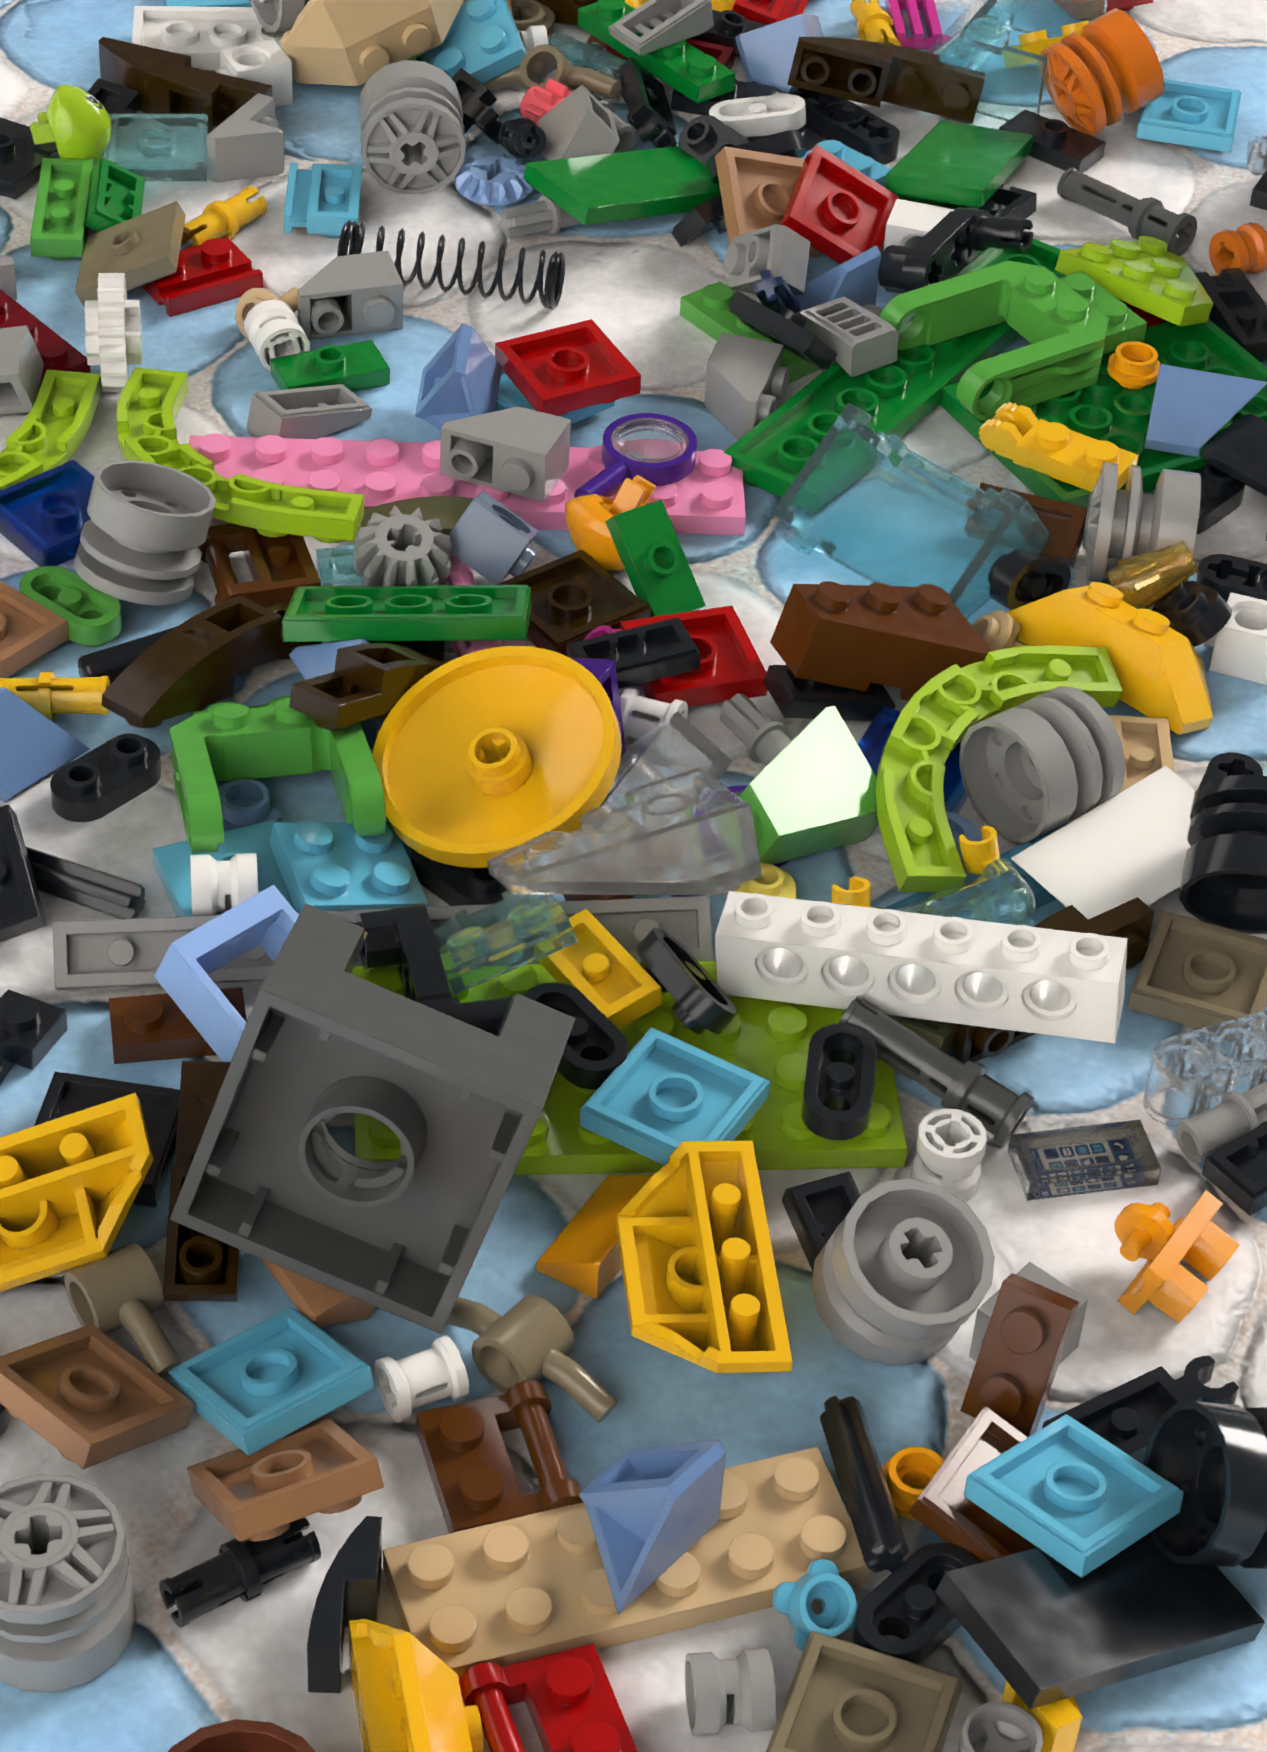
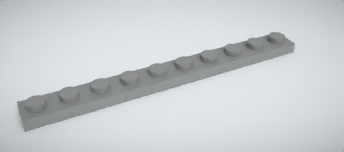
(132, 949)

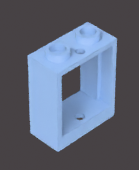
(188, 961)

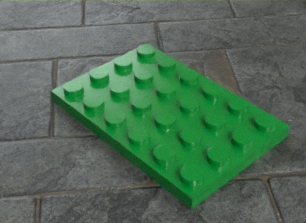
(1123, 414)

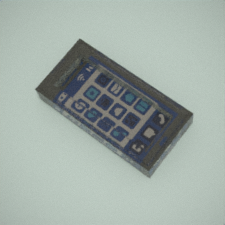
(1084, 1159)

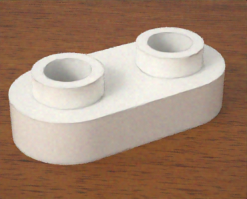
(762, 114)

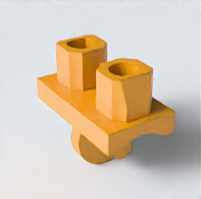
(1162, 1279)

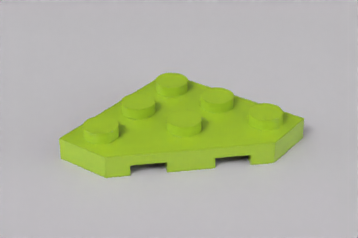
(1143, 276)

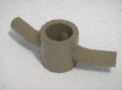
(547, 58)
(123, 1293)
(529, 1345)

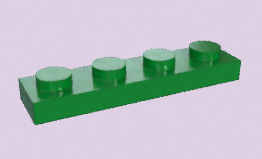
(677, 65)

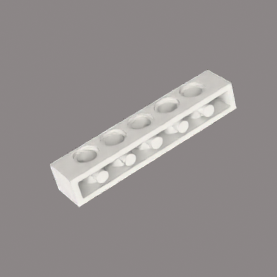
(922, 966)

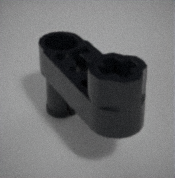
(950, 248)
(408, 941)

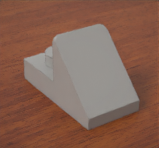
(247, 143)

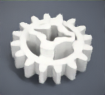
(113, 331)

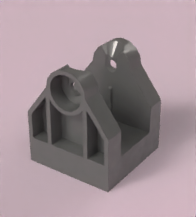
(338, 1045)

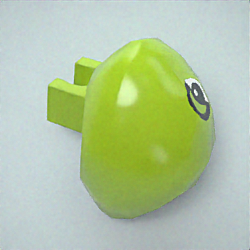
(74, 123)

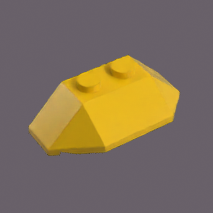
(1152, 661)
(69, 1188)
(704, 1262)
(407, 1694)

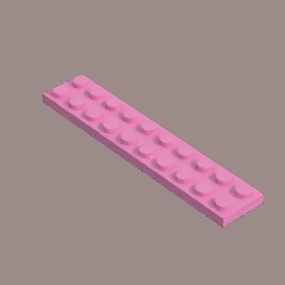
(391, 471)

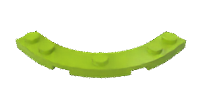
(52, 427)
(149, 435)
(933, 723)

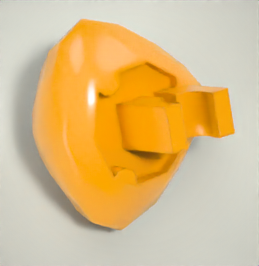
(588, 515)

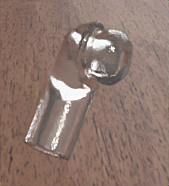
(1257, 155)

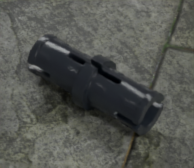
(522, 148)
(238, 1572)

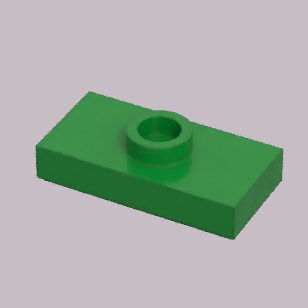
(113, 195)
(353, 365)
(655, 560)

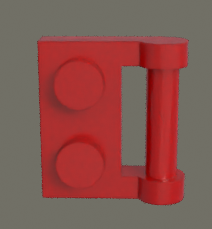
(565, 1698)

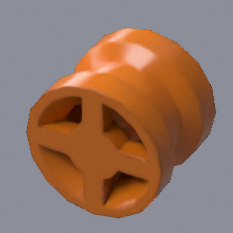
(1240, 249)

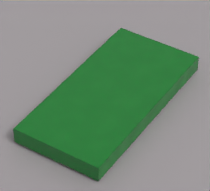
(959, 164)
(624, 184)
(408, 613)

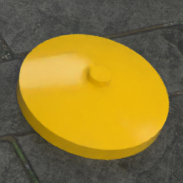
(496, 753)

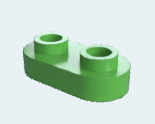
(90, 614)

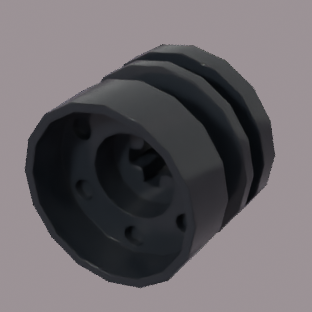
(1228, 854)
(1221, 1466)

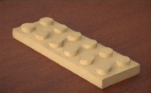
(543, 1588)

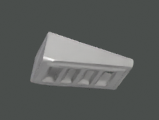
(671, 21)
(854, 334)
(305, 412)

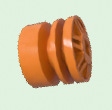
(1102, 72)

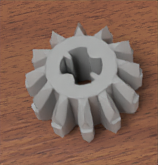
(402, 551)

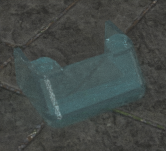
(981, 43)

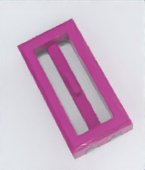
(930, 19)

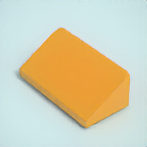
(588, 1248)

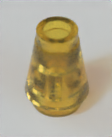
(1152, 574)

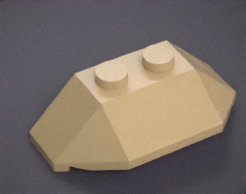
(356, 38)

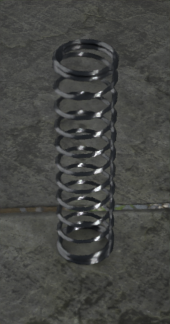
(553, 282)

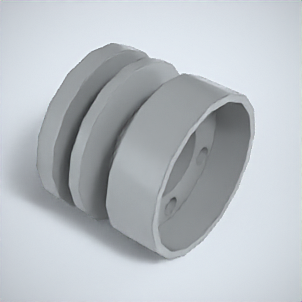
(411, 127)
(1138, 522)
(144, 532)
(1041, 763)
(61, 1583)

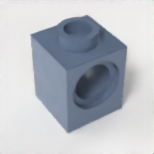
(493, 540)

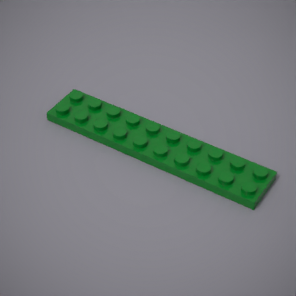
(893, 394)

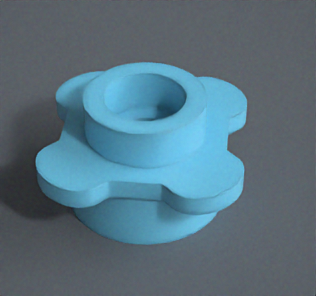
(825, 1584)

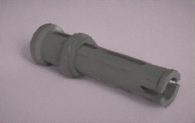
(1141, 216)
(956, 1083)

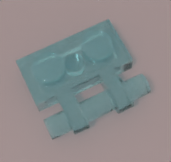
(501, 938)

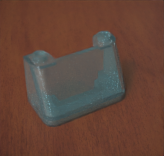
(901, 515)

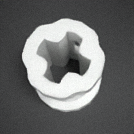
(637, 707)
(421, 1378)

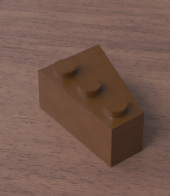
(874, 635)

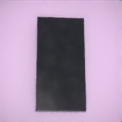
(1078, 1634)

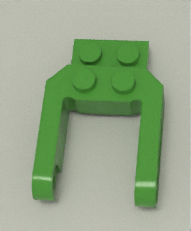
(1064, 320)
(265, 742)

